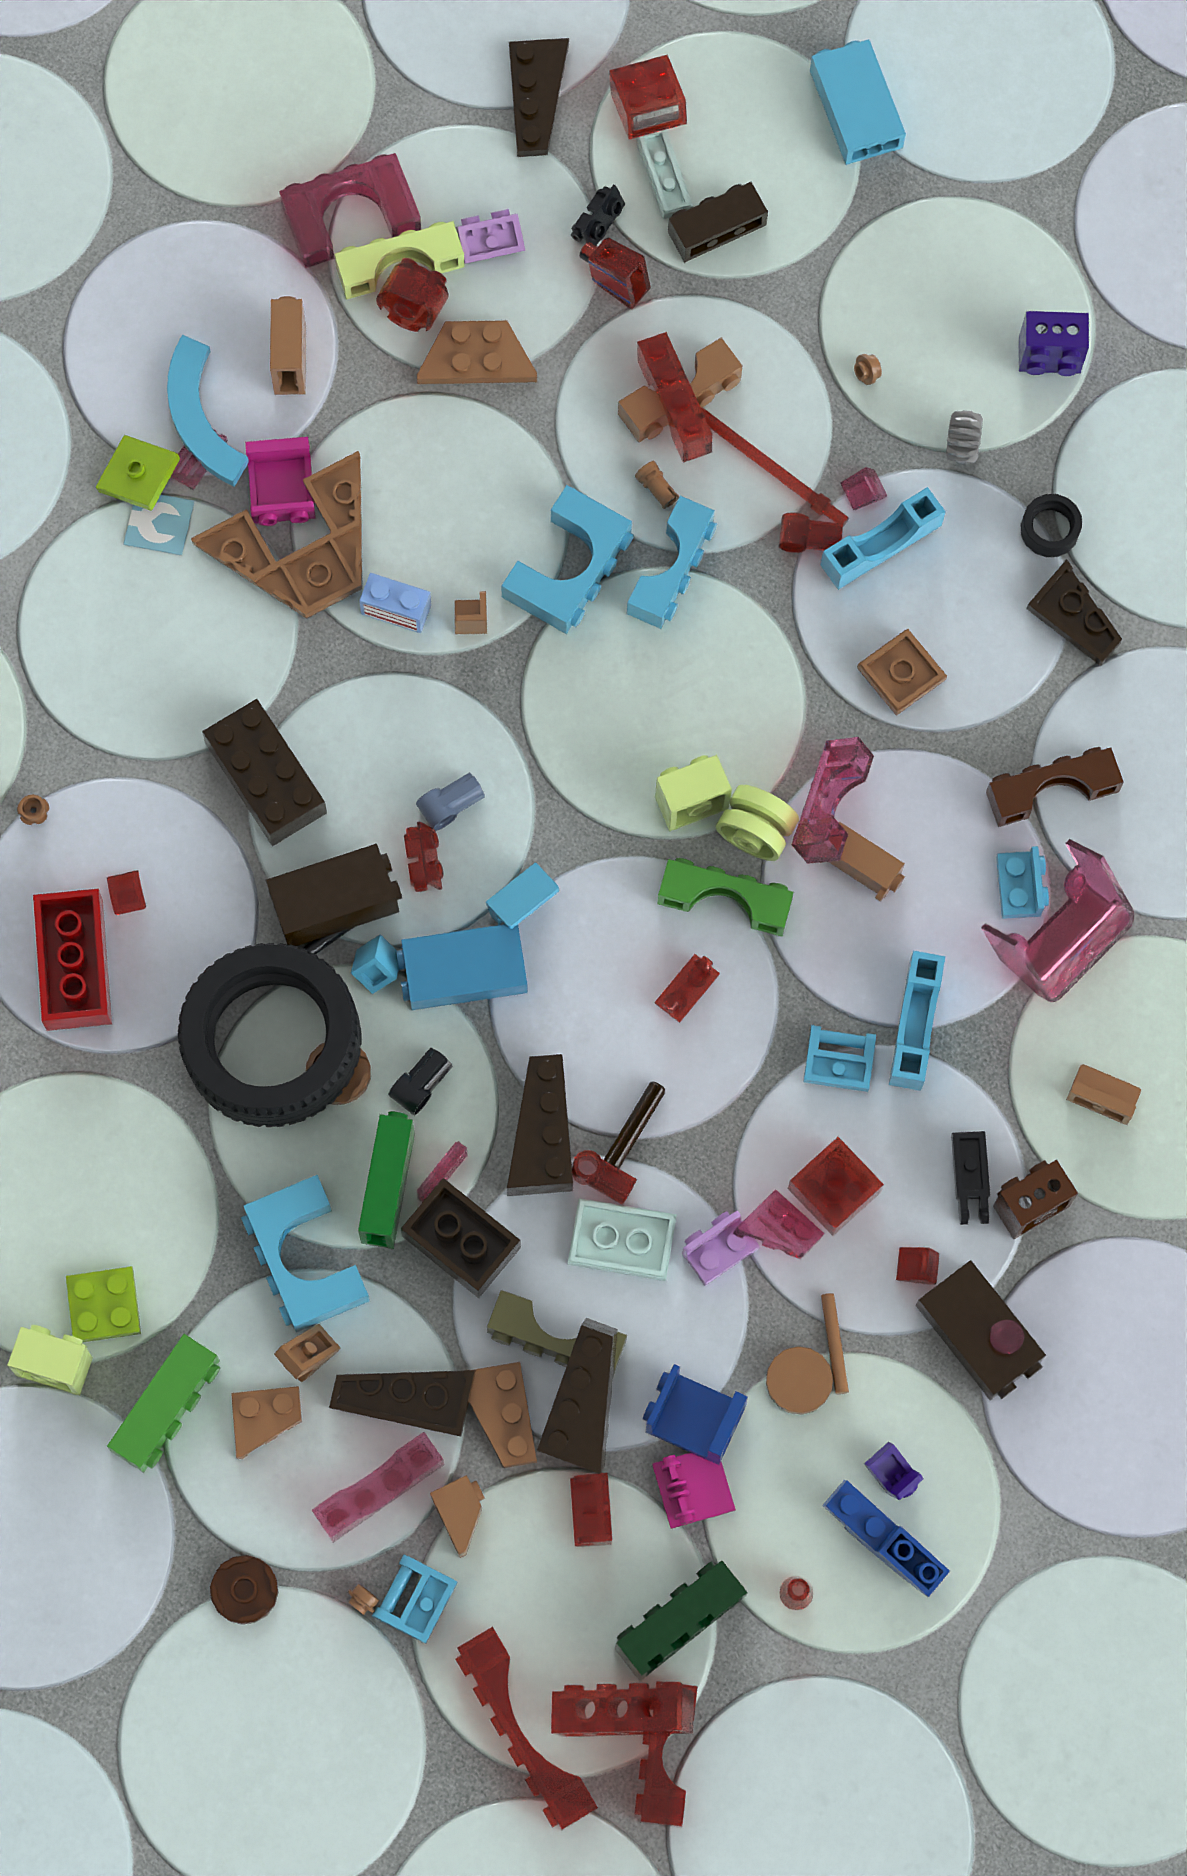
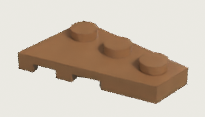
(503, 1413)

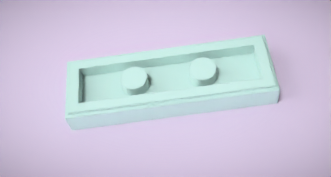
(664, 173)

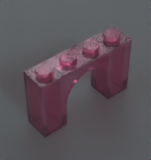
(378, 180)

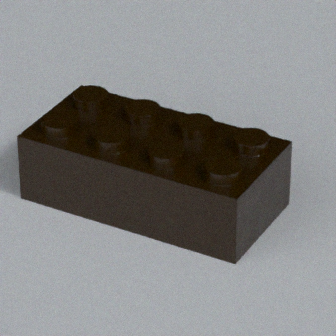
(264, 772)

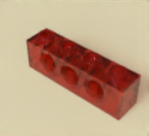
(674, 1717)

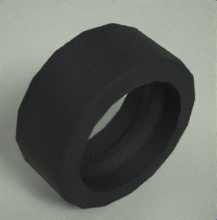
(1057, 503)

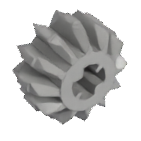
(964, 437)

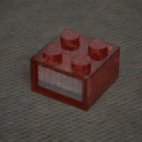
(648, 96)

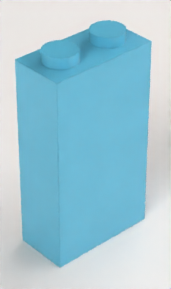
(857, 101)

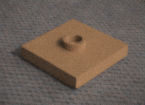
(902, 671)

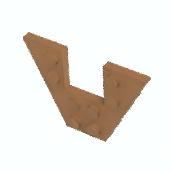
(316, 573)

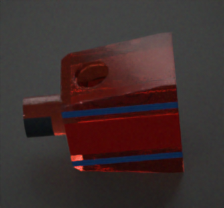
(617, 270)

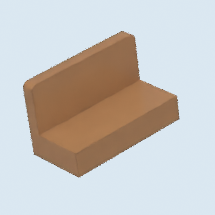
(1104, 1094)

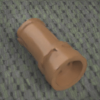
(653, 480)

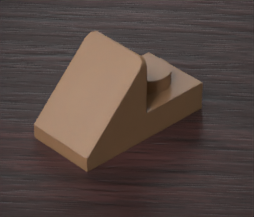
(307, 1352)

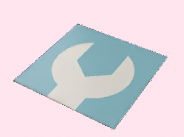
(163, 527)

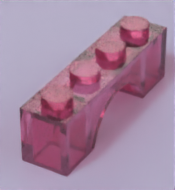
(840, 769)
(382, 1486)

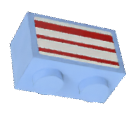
(395, 602)

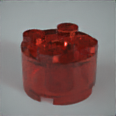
(413, 295)

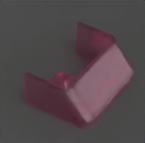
(1075, 934)

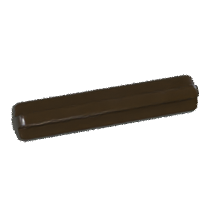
(635, 1124)

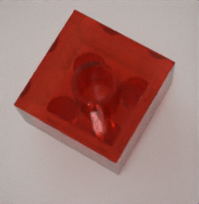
(835, 1186)

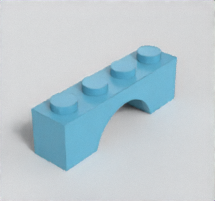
(861, 553)
(656, 595)
(916, 1020)

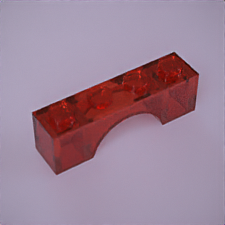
(685, 417)
(662, 1799)

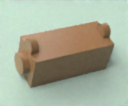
(870, 864)

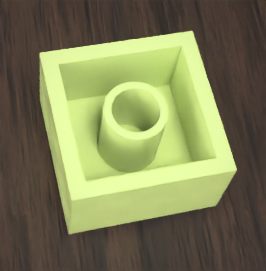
(692, 792)
(50, 1359)

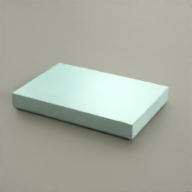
(622, 1239)

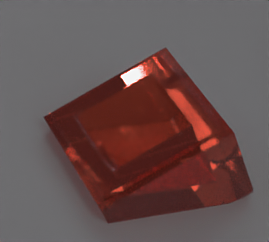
(126, 892)
(918, 1265)

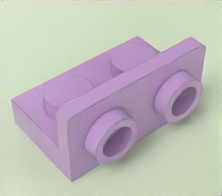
(490, 237)
(718, 1248)

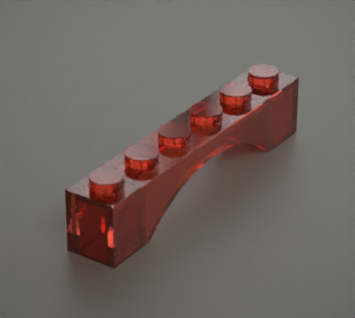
(563, 1792)

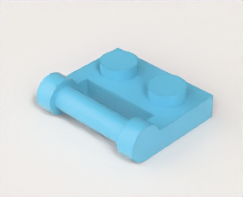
(839, 1068)
(425, 1603)

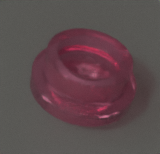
(1006, 1336)

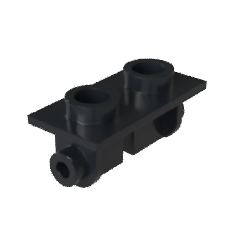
(605, 207)

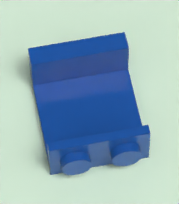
(694, 1416)

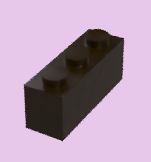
(717, 221)

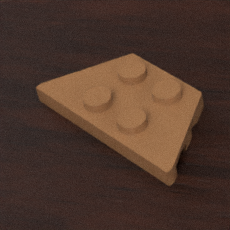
(476, 355)

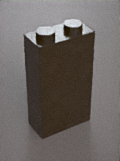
(334, 895)
(963, 1315)

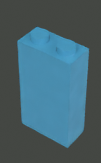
(462, 966)

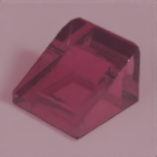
(863, 488)

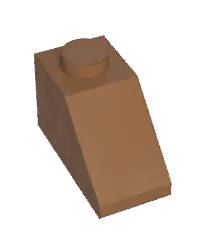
(459, 1511)

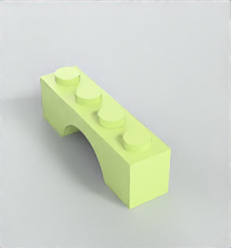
(433, 247)

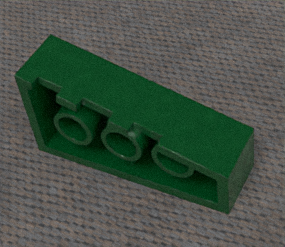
(679, 1620)

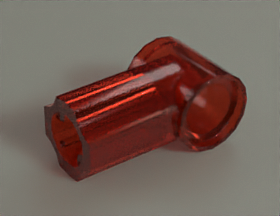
(801, 533)
(606, 1179)

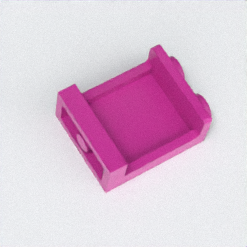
(277, 478)

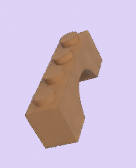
(715, 371)

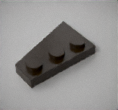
(1073, 614)

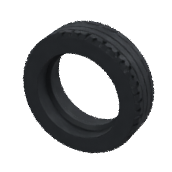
(252, 969)

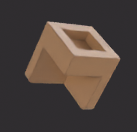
(471, 616)

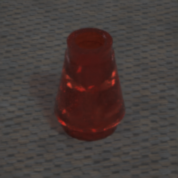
(791, 1600)

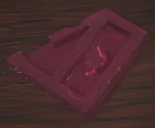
(781, 1227)

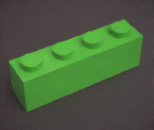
(164, 1403)

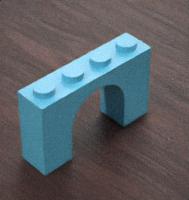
(562, 601)
(303, 1300)

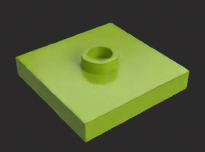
(137, 472)

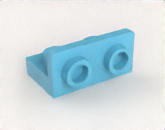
(1022, 884)

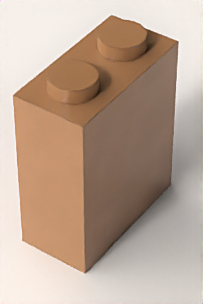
(288, 346)

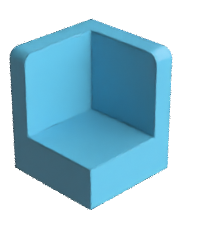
(375, 964)

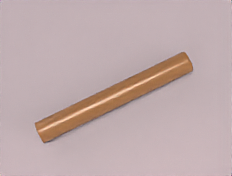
(834, 1343)

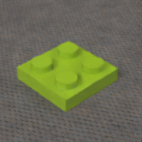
(103, 1304)

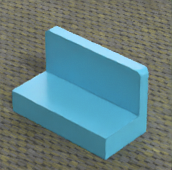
(522, 896)

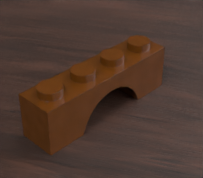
(1092, 774)

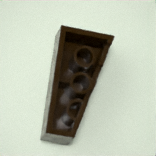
(581, 1409)

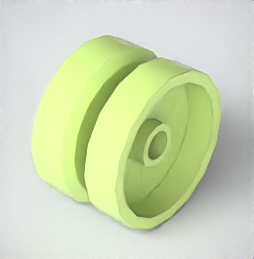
(757, 822)

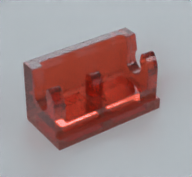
(591, 1510)

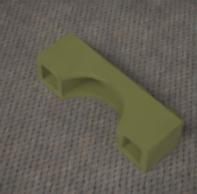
(515, 1322)

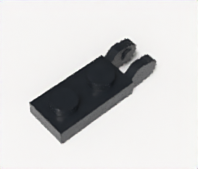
(971, 1173)

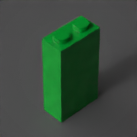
(386, 1180)

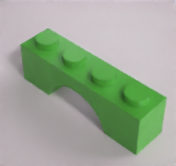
(688, 884)

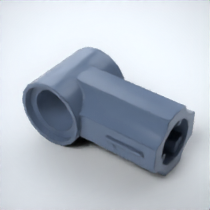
(443, 805)

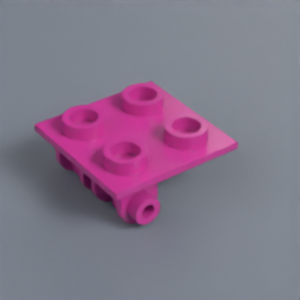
(692, 1489)

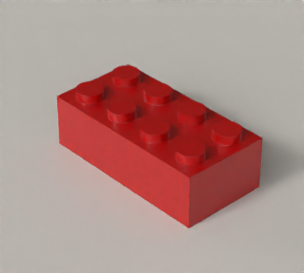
(72, 959)

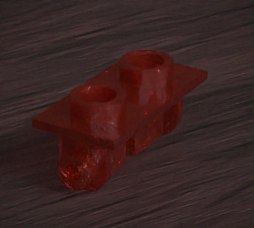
(422, 843)
(687, 987)

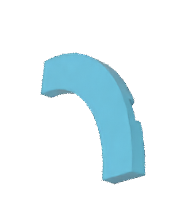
(189, 417)

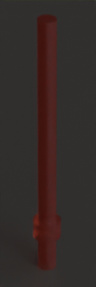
(819, 502)

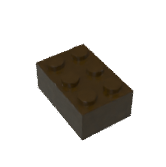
(461, 1238)

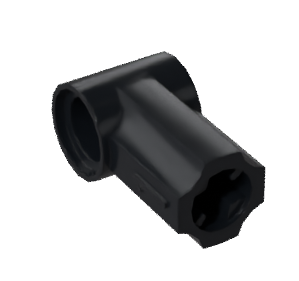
(416, 1087)

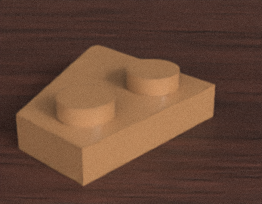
(263, 1416)

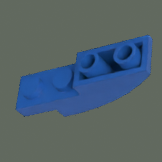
(886, 1539)

